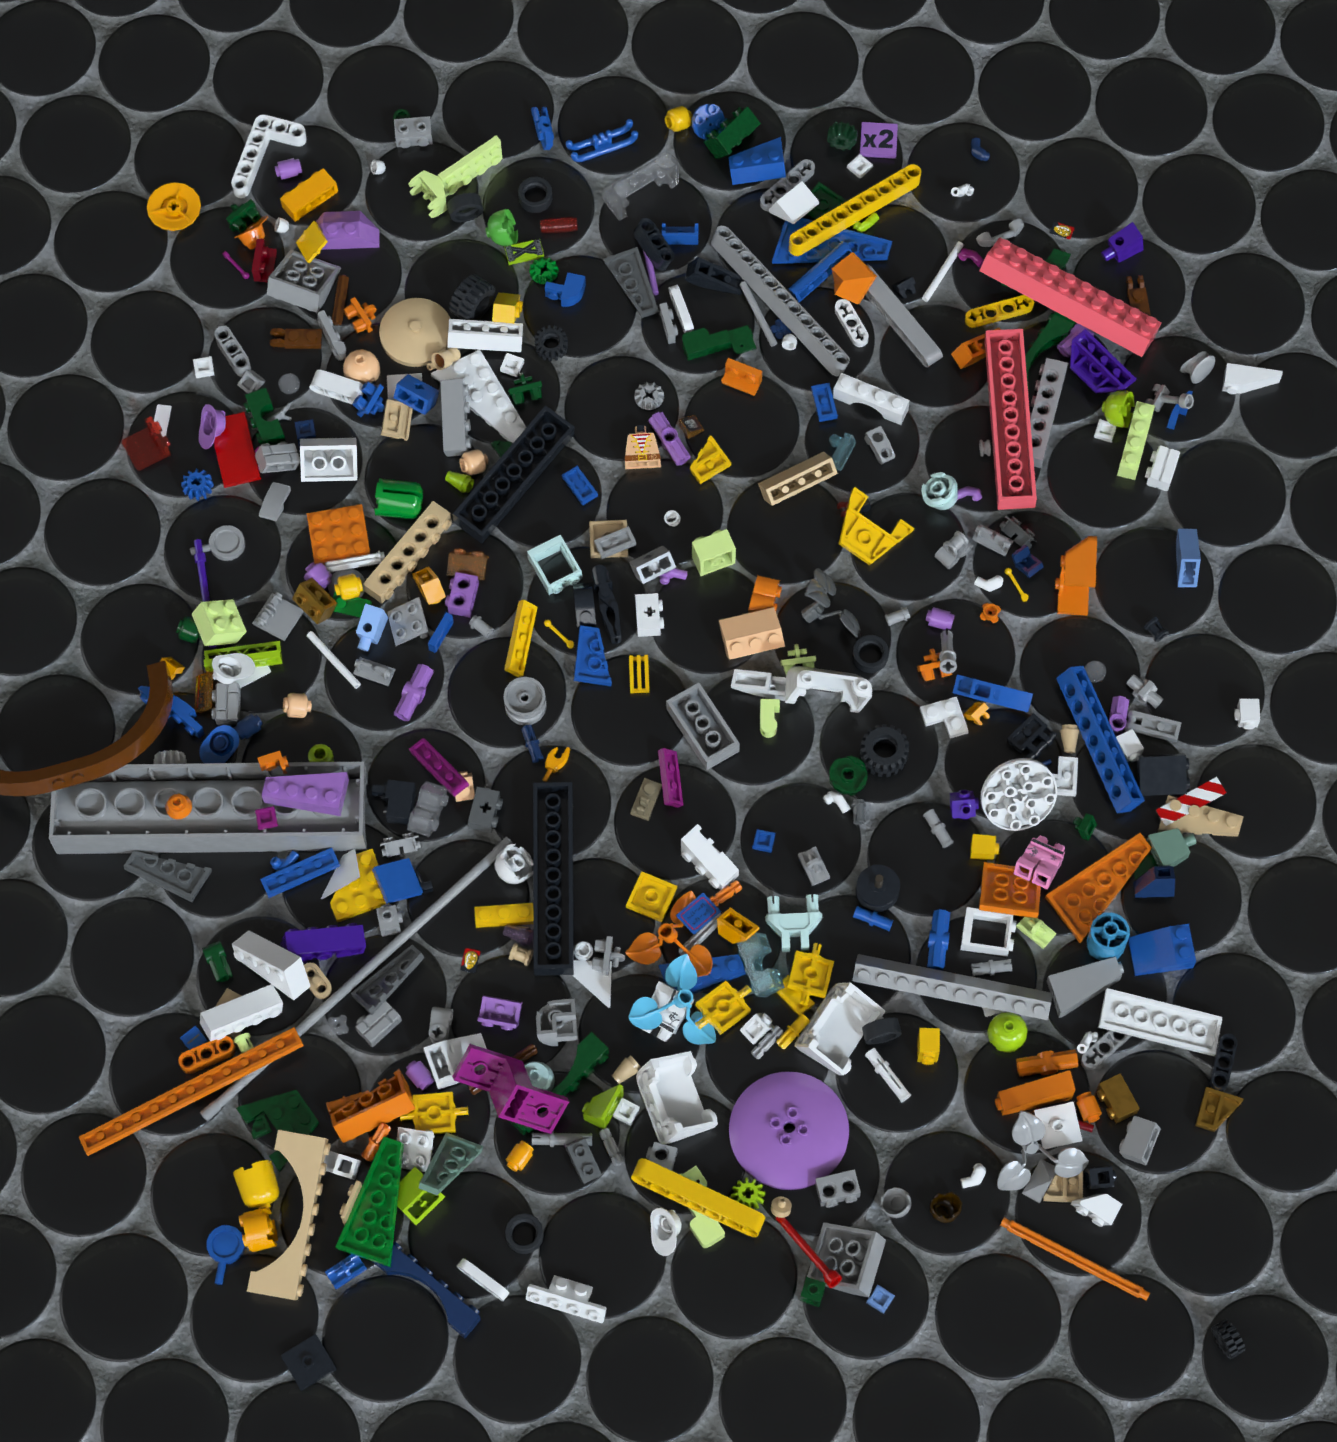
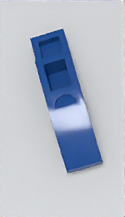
(992, 693)
(180, 712)

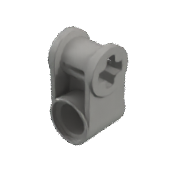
(440, 1023)

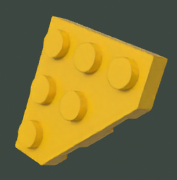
(360, 894)

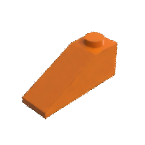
(970, 351)

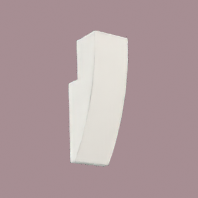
(759, 684)

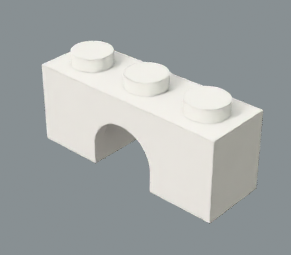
(342, 1165)

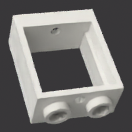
(974, 913)

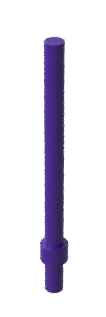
(200, 560)

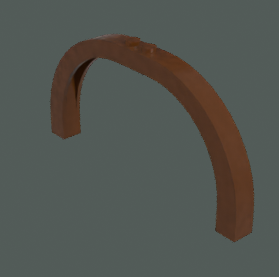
(108, 759)

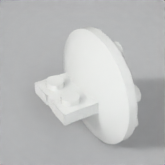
(1018, 794)

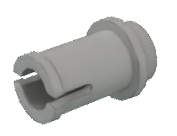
(897, 616)
(481, 626)

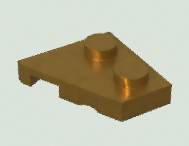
(1216, 1108)

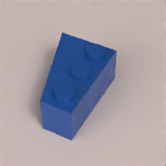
(758, 163)

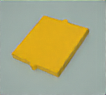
(311, 242)

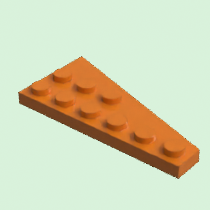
(1095, 887)

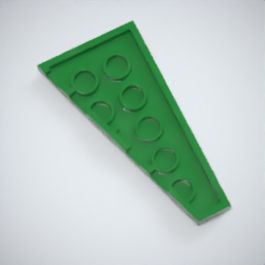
(373, 1216)

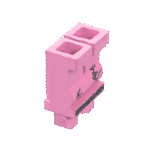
(1040, 860)

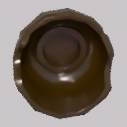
(945, 1207)

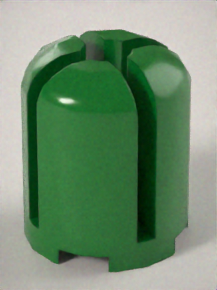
(398, 499)

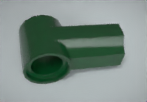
(216, 958)

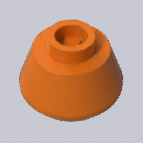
(178, 806)

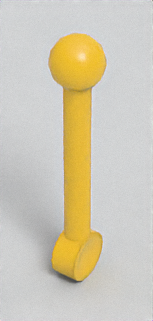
(1024, 597)
(570, 644)

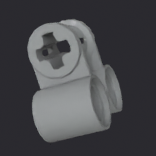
(953, 549)

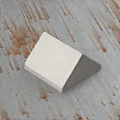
(794, 204)

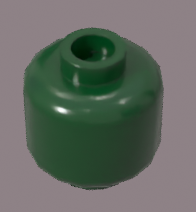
(188, 630)

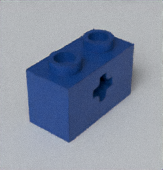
(416, 394)

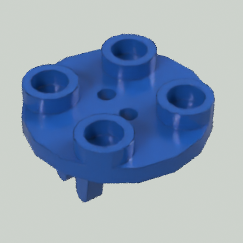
(701, 125)

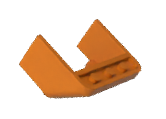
(1076, 577)

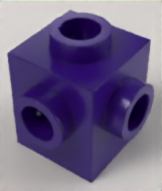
(963, 804)

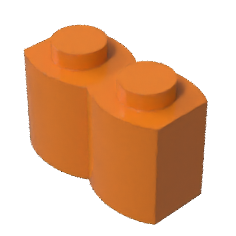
(765, 594)

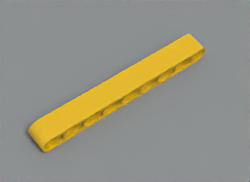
(854, 210)

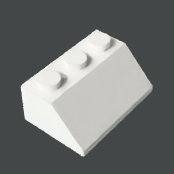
(328, 459)

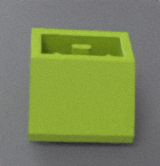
(414, 1201)

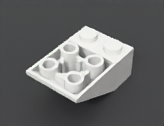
(446, 1056)

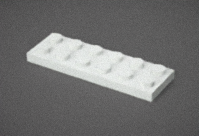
(1160, 1022)

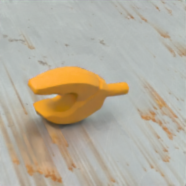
(554, 764)

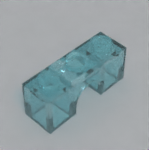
(752, 952)

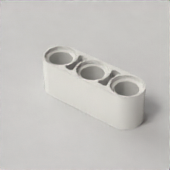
(336, 386)

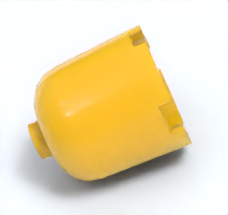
(258, 1184)

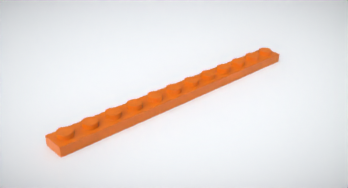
(190, 1091)

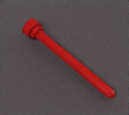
(831, 1277)

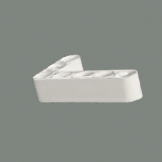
(265, 134)

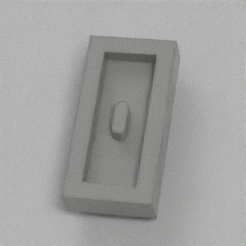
(667, 316)
(615, 542)

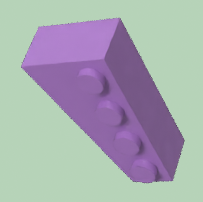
(309, 792)

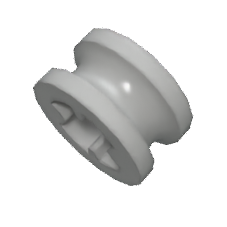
(984, 448)

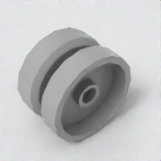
(525, 701)

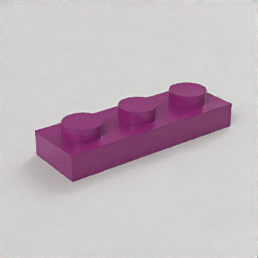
(670, 777)

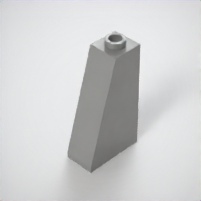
(1083, 983)

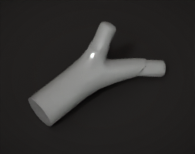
(281, 414)

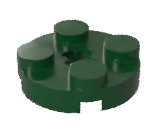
(848, 786)

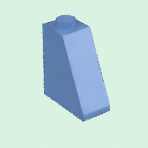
(1187, 557)

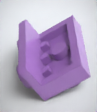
(499, 1012)

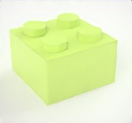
(713, 552)
(218, 622)

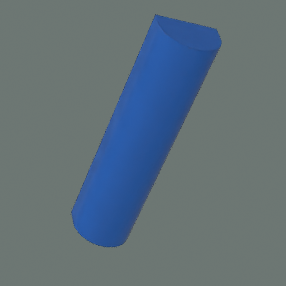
(819, 272)

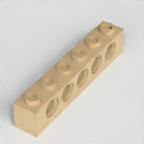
(432, 515)

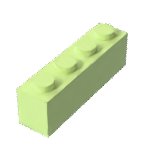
(1136, 440)

